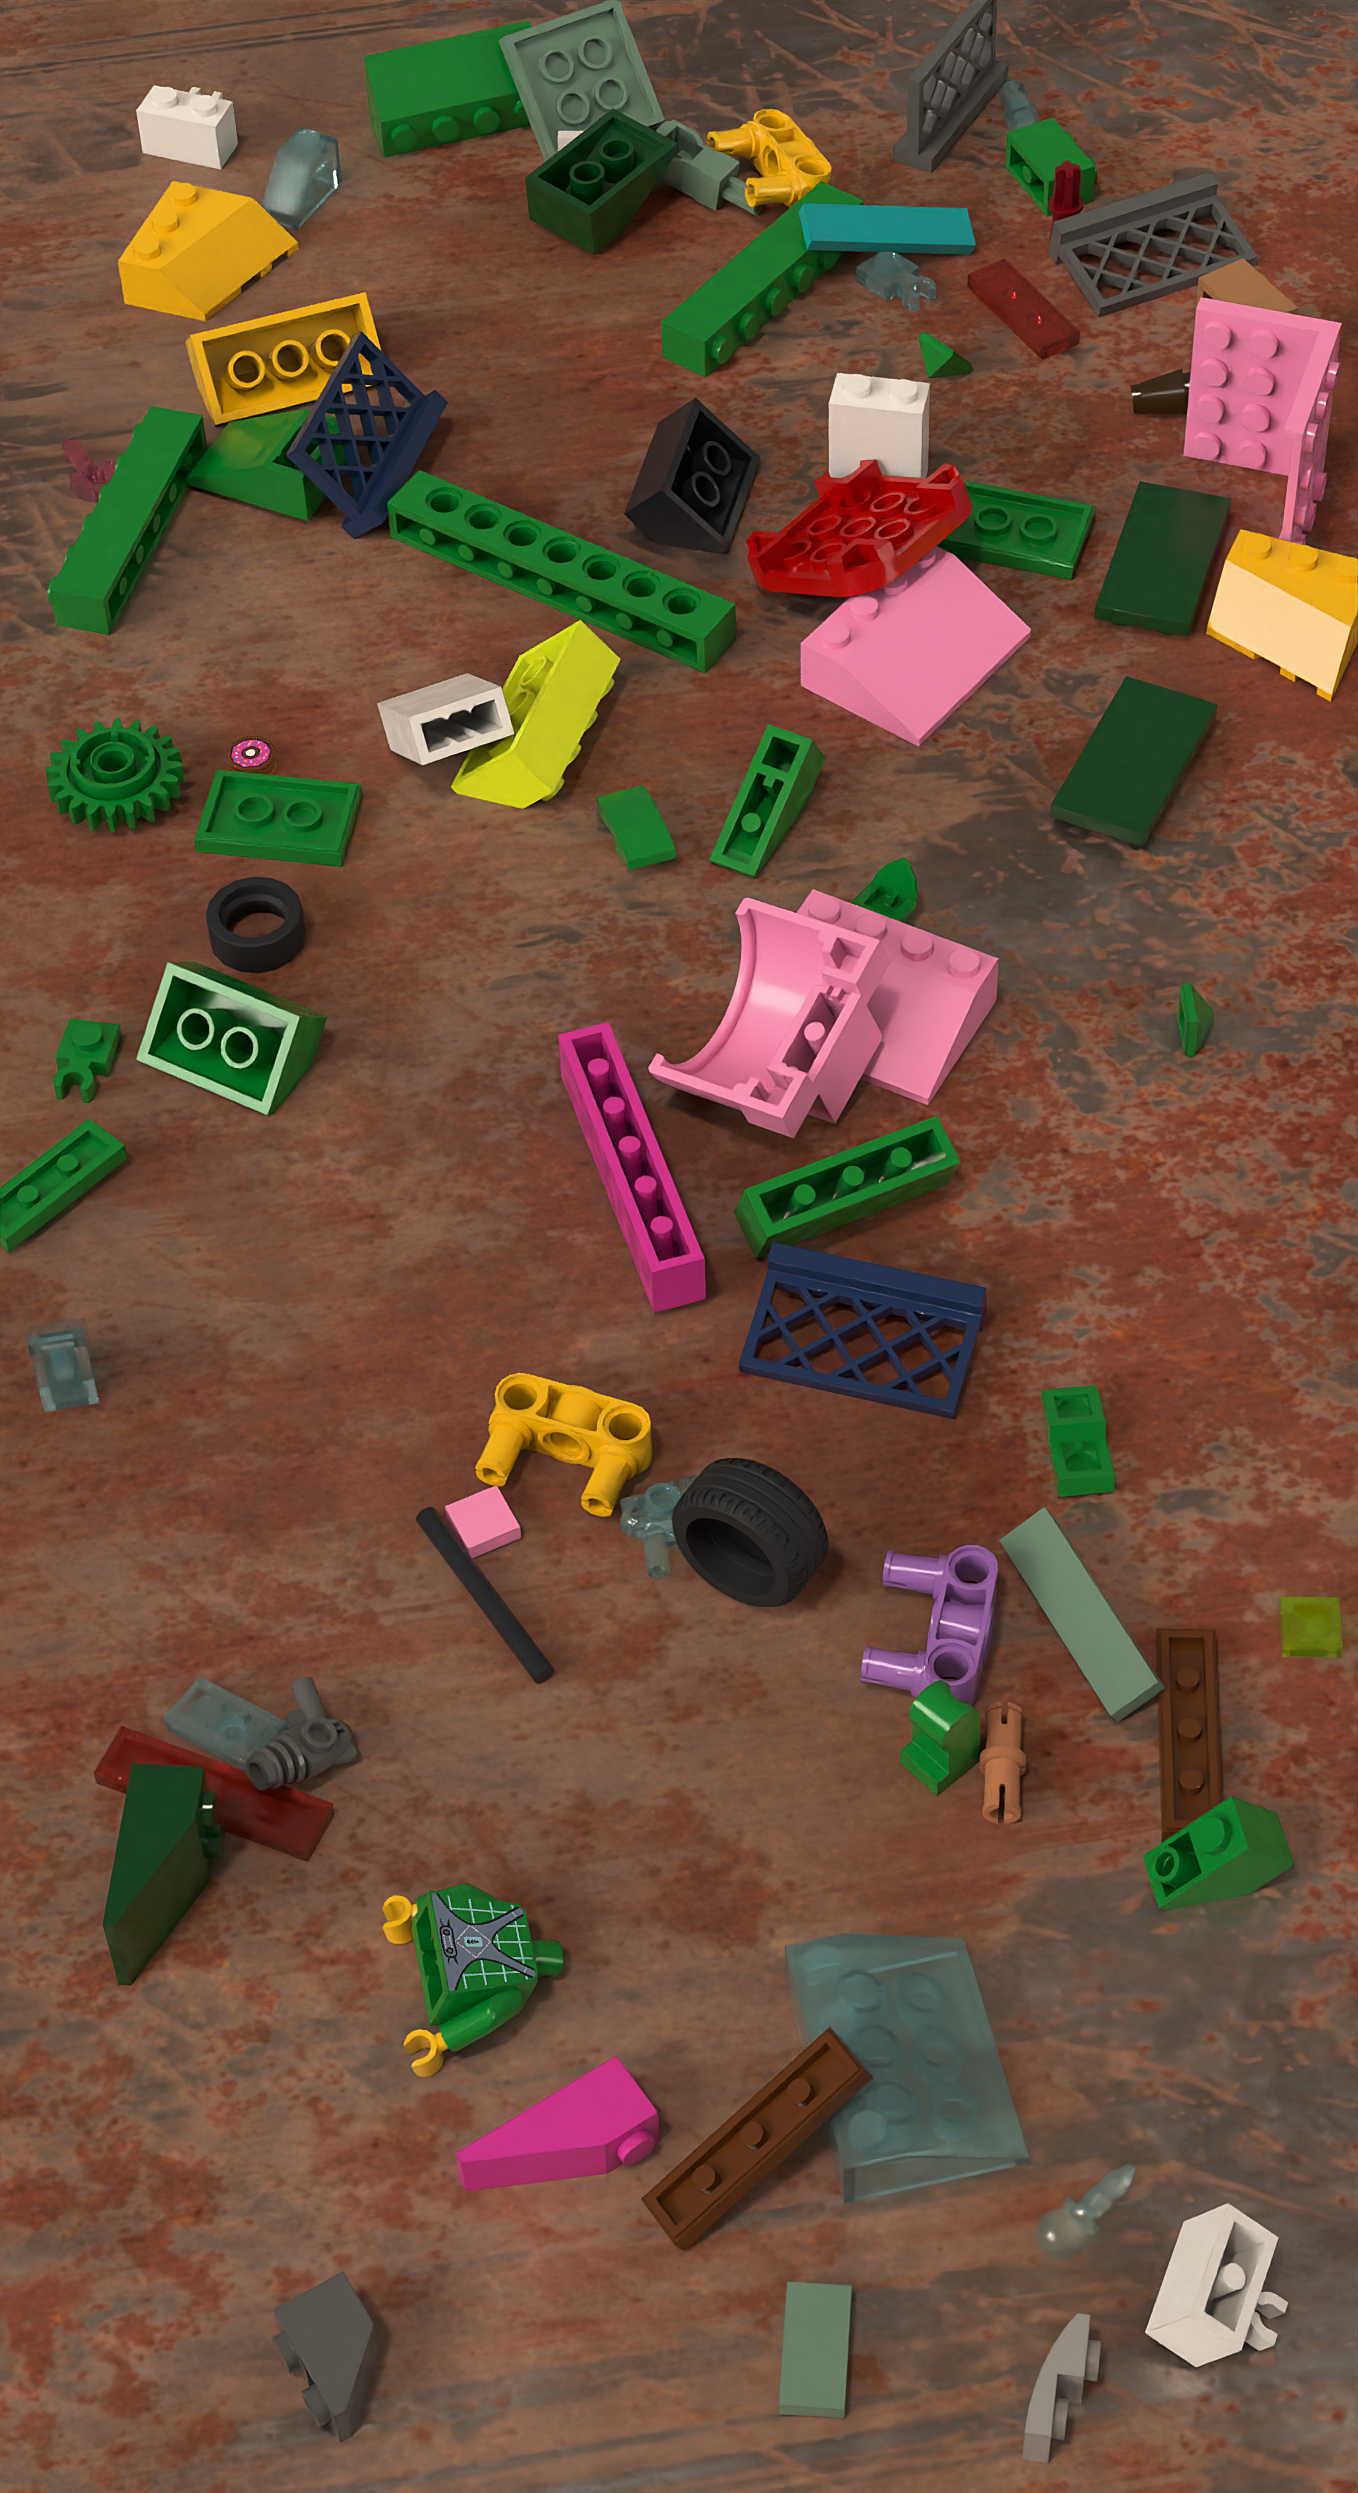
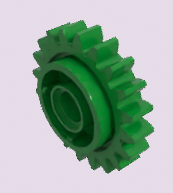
(115, 775)

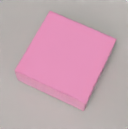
(483, 1522)

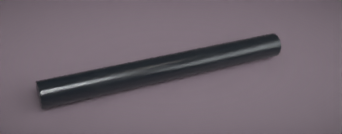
(485, 1595)

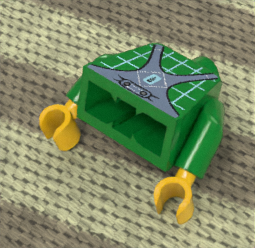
(471, 1964)

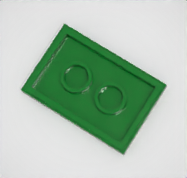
(1022, 531)
(278, 818)

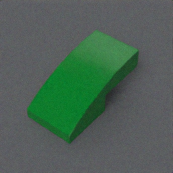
(636, 827)
(1077, 1441)

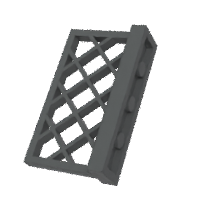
(951, 87)
(1136, 221)

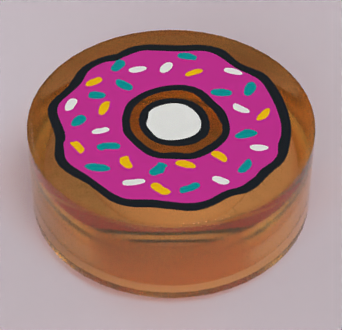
(252, 755)

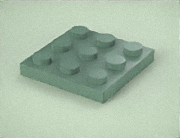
(578, 72)

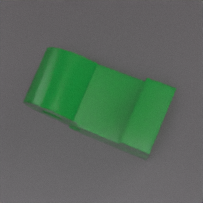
(943, 1738)

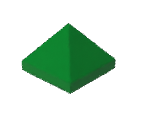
(940, 359)

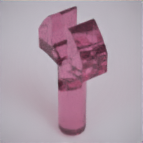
(87, 470)

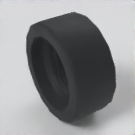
(249, 897)

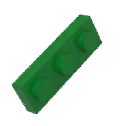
(56, 1181)

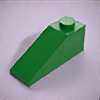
(768, 800)

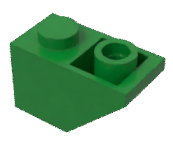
(1219, 1856)

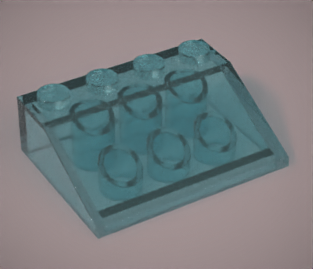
(925, 2037)

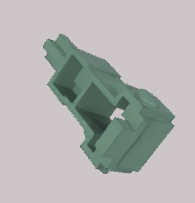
(702, 171)

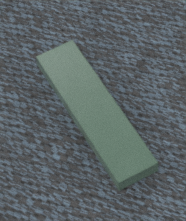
(1082, 1614)

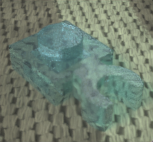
(893, 276)

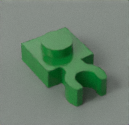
(85, 1051)

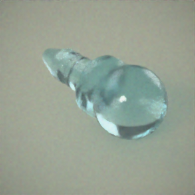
(1064, 2230)

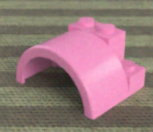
(794, 1023)

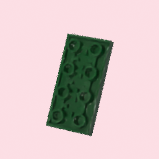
(1163, 559)
(1134, 761)

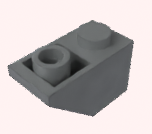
(333, 2347)

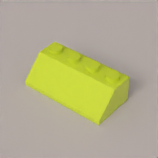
(550, 707)

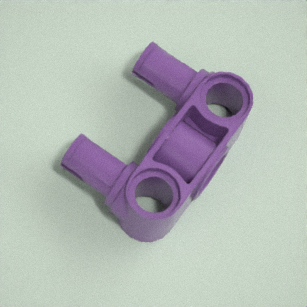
(958, 1624)

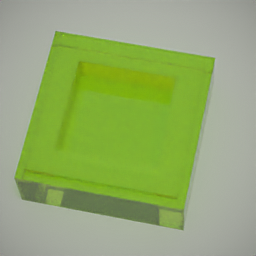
(1310, 1627)

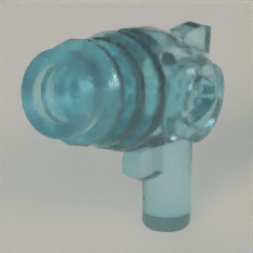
(650, 1519)

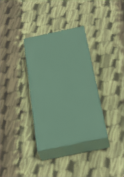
(815, 2350)

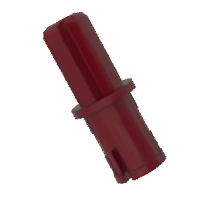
(1066, 197)

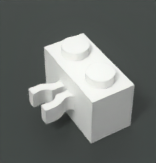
(187, 126)
(1215, 2287)

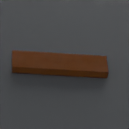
(1187, 1727)
(756, 2138)

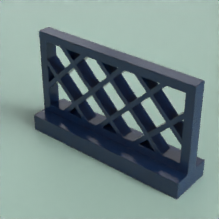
(390, 456)
(883, 1291)

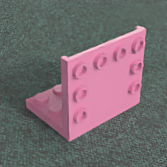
(1264, 398)

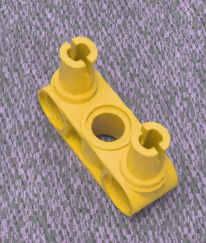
(779, 153)
(571, 1427)

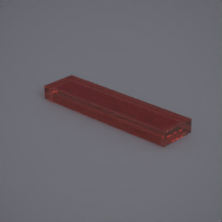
(271, 1817)

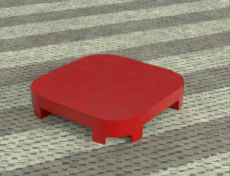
(860, 532)

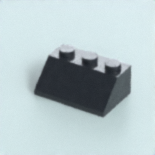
(692, 481)

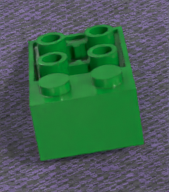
(253, 467)

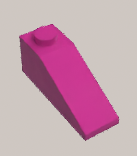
(570, 2134)

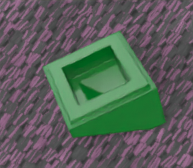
(1193, 1019)

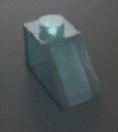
(302, 177)
(63, 1364)

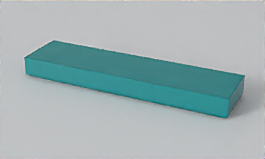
(886, 229)

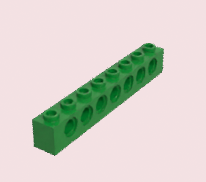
(563, 571)

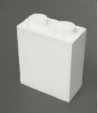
(879, 422)
(445, 718)

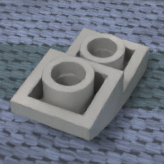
(1059, 2382)

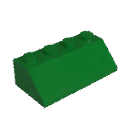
(442, 91)

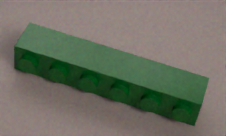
(748, 290)
(127, 521)

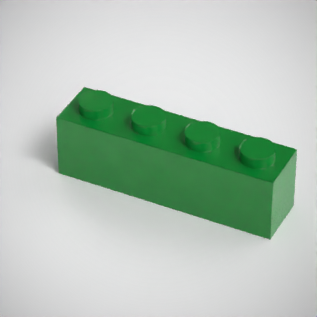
(847, 1186)

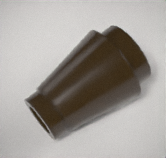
(1162, 394)

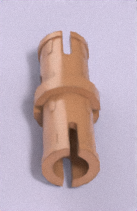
(1002, 1763)

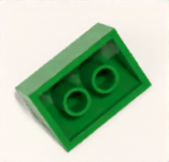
(229, 1036)

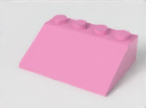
(912, 647)
(924, 1002)

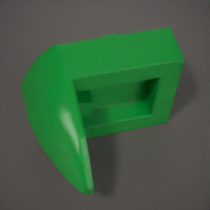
(891, 892)

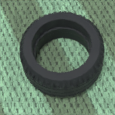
(750, 1532)

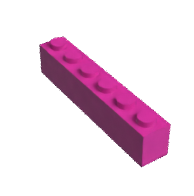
(632, 1168)

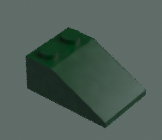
(598, 180)
(159, 1860)

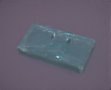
(222, 1722)

